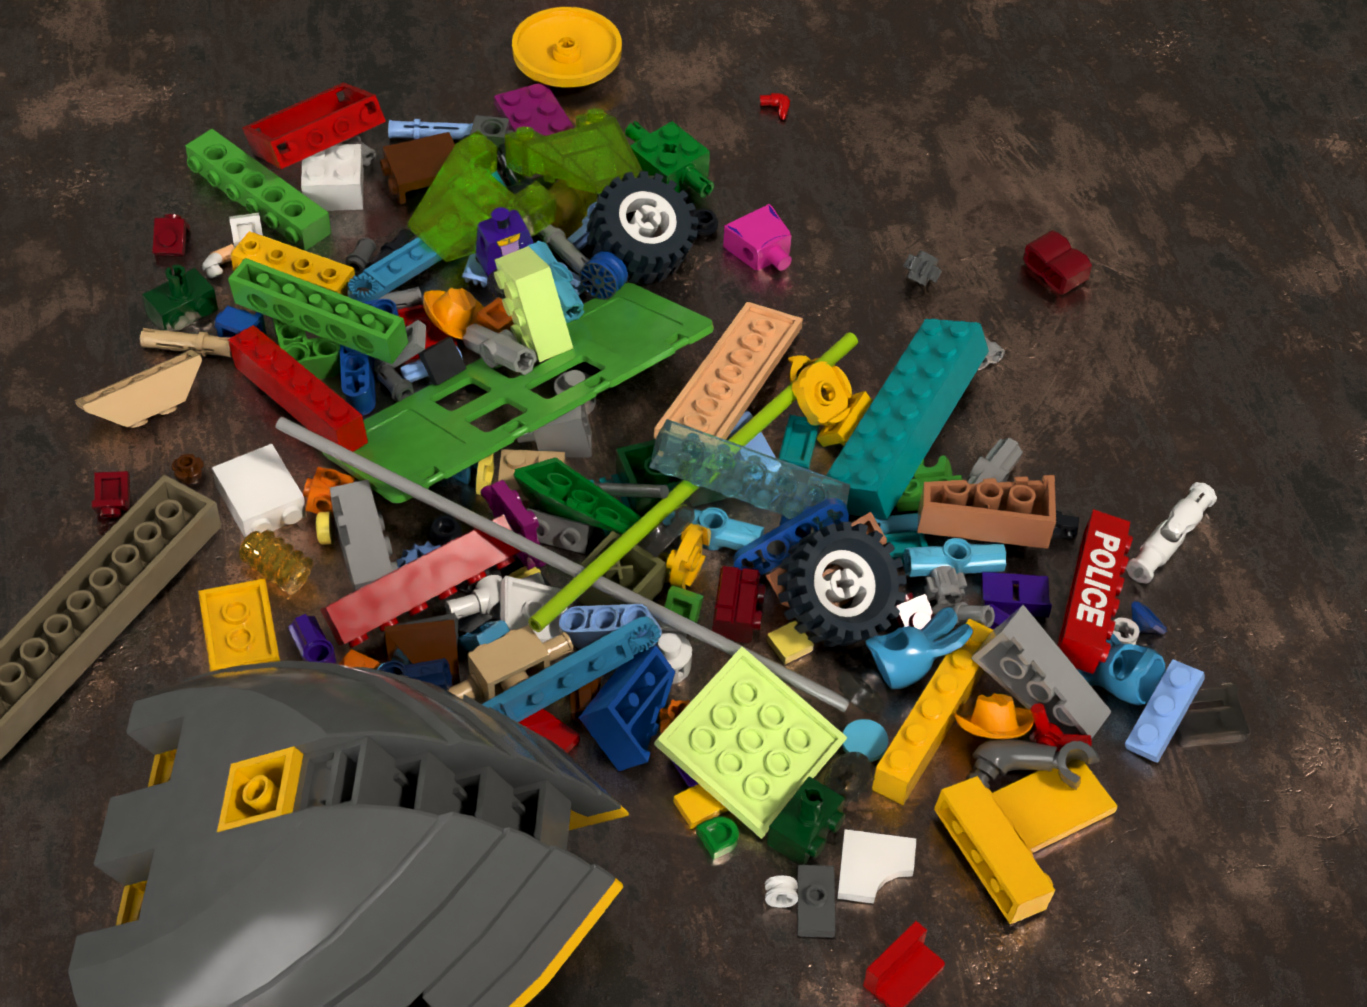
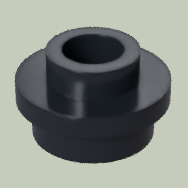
(706, 222)
(447, 525)

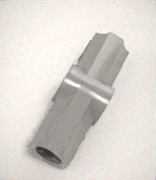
(997, 463)

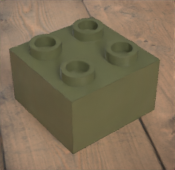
(635, 571)

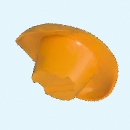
(452, 310)
(996, 718)

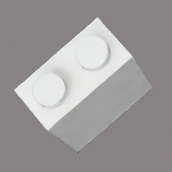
(259, 491)

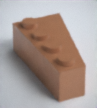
(990, 511)

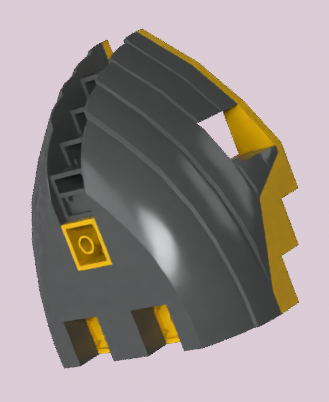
(340, 848)

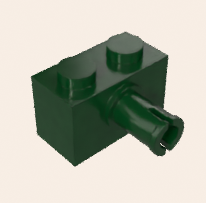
(180, 300)
(806, 822)

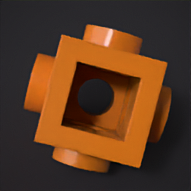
(318, 489)

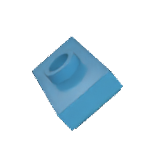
(483, 635)

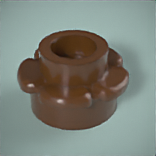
(187, 468)

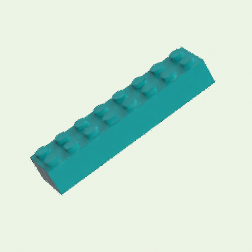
(908, 414)

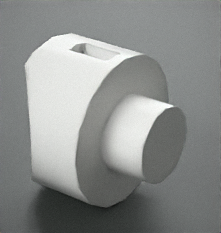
(677, 652)

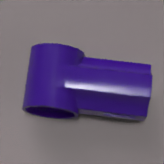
(311, 640)

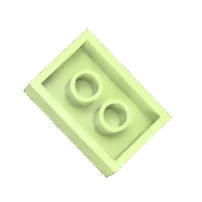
(533, 303)

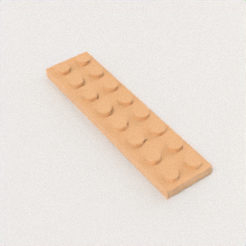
(734, 371)

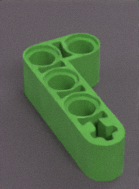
(315, 354)

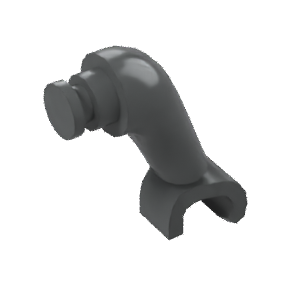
(1005, 755)

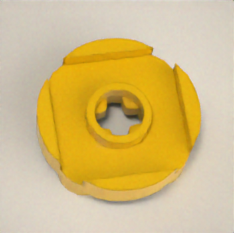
(809, 397)
(688, 559)

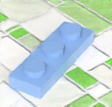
(1165, 710)

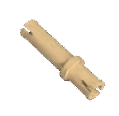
(180, 341)

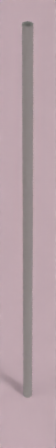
(553, 559)

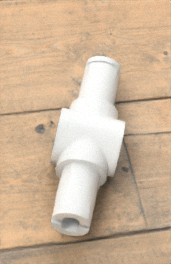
(485, 598)

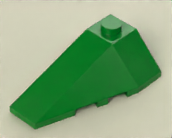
(568, 494)

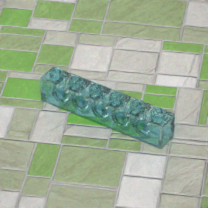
(742, 472)

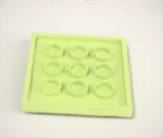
(750, 741)

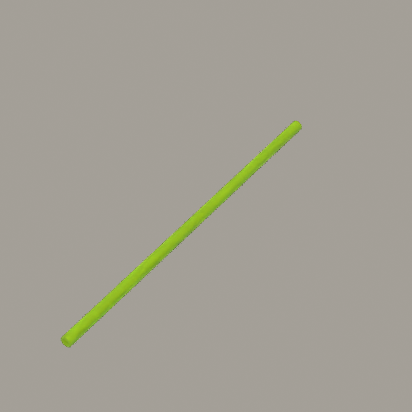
(675, 498)

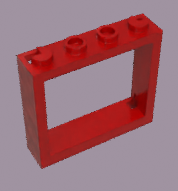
(313, 125)

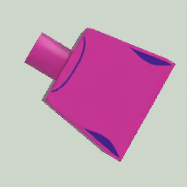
(759, 239)

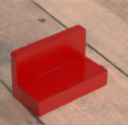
(903, 968)

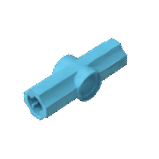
(569, 299)
(724, 531)
(957, 554)

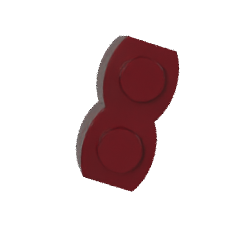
(1057, 262)

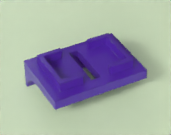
(1032, 592)

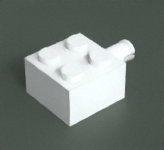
(335, 177)

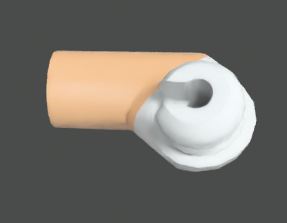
(217, 258)

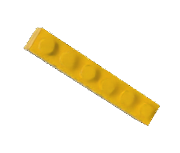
(930, 719)

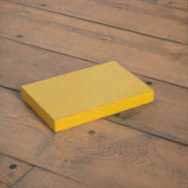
(238, 625)
(1049, 809)

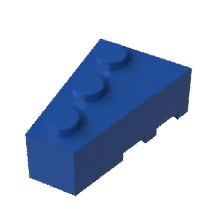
(627, 708)

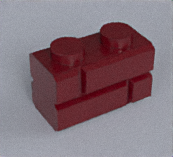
(736, 604)

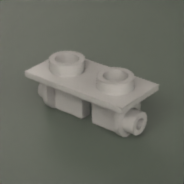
(562, 532)

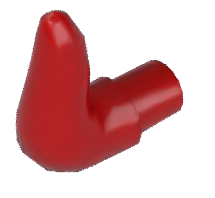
(776, 99)

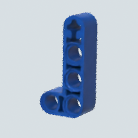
(358, 369)

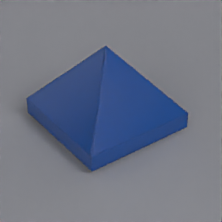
(1146, 619)

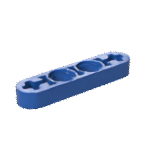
(786, 534)

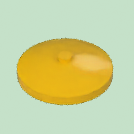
(566, 47)

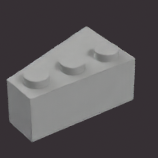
(360, 533)

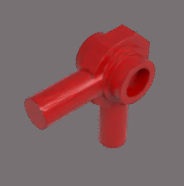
(1049, 733)

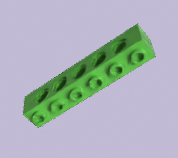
(258, 189)
(318, 310)

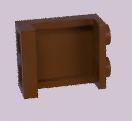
(414, 163)

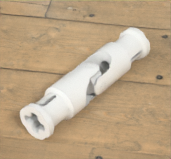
(1170, 535)

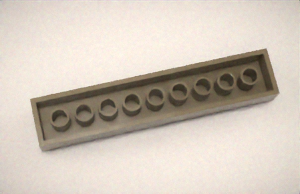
(98, 601)

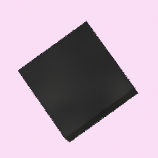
(442, 361)

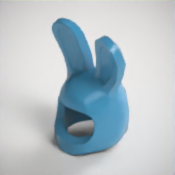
(910, 652)
(1129, 672)

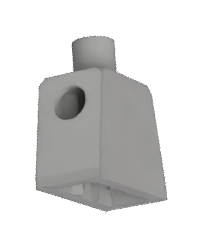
(565, 434)

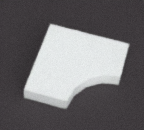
(871, 861)

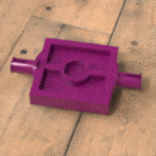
(523, 522)

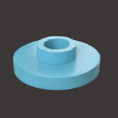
(867, 738)

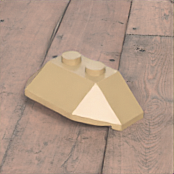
(145, 393)

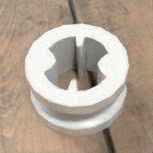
(1129, 627)
(781, 891)

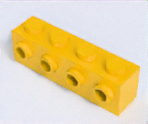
(294, 262)
(994, 849)

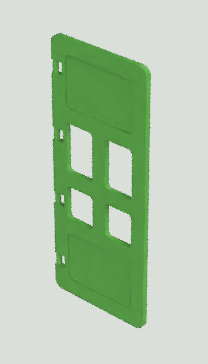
(612, 335)

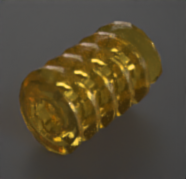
(276, 560)

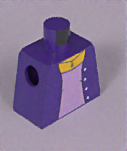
(500, 236)

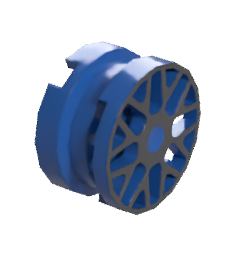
(605, 273)

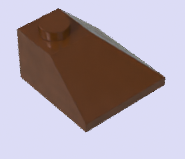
(424, 643)

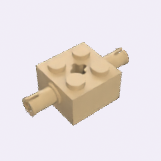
(509, 662)

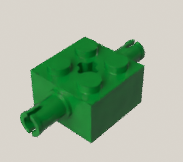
(673, 155)

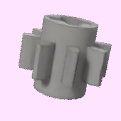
(945, 586)

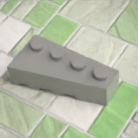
(1037, 671)

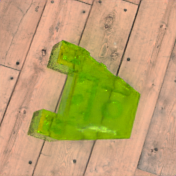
(582, 156)
(467, 195)

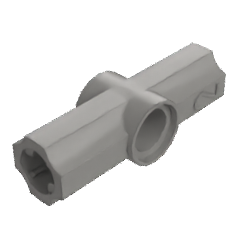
(499, 348)

